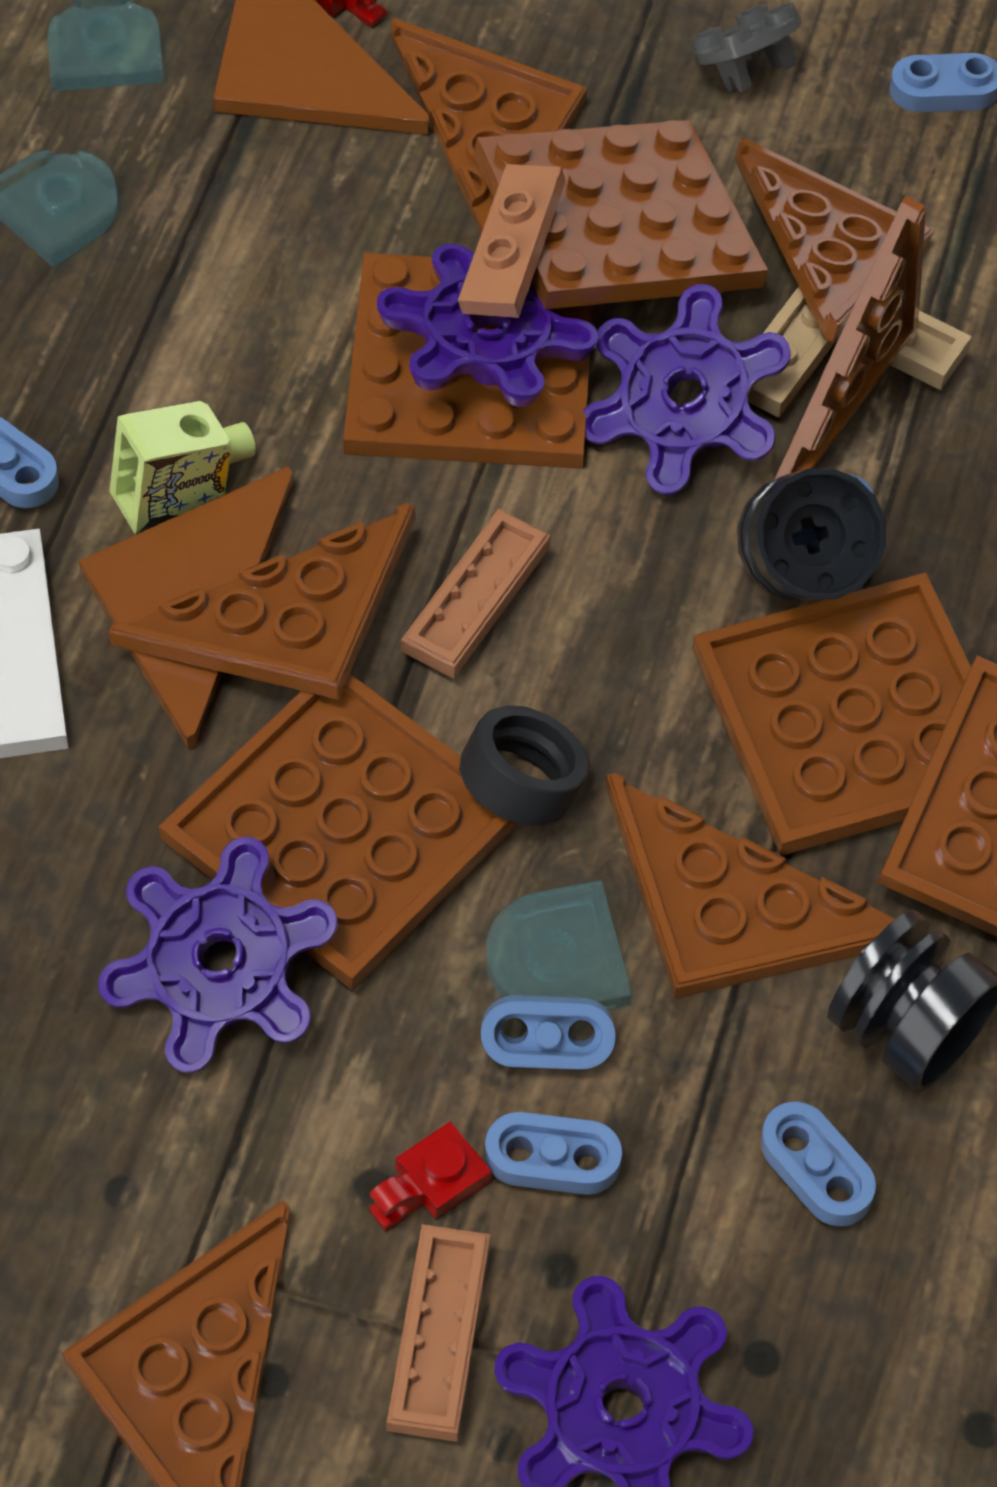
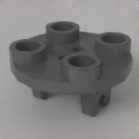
(755, 30)

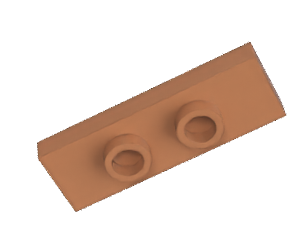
(512, 240)
(475, 593)
(438, 1333)

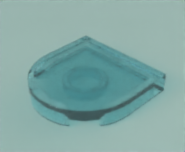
(104, 46)
(58, 202)
(558, 947)

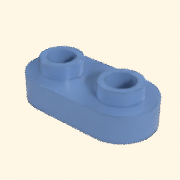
(944, 82)
(25, 461)
(547, 1035)
(553, 1148)
(822, 1165)

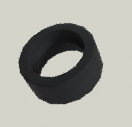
(508, 790)

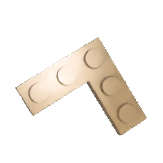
(928, 355)

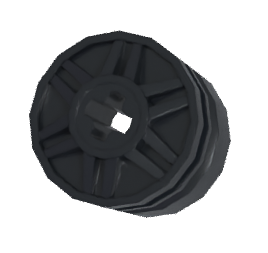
(846, 526)
(904, 991)

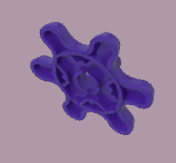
(686, 351)
(492, 356)
(191, 921)
(616, 1355)

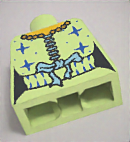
(173, 461)

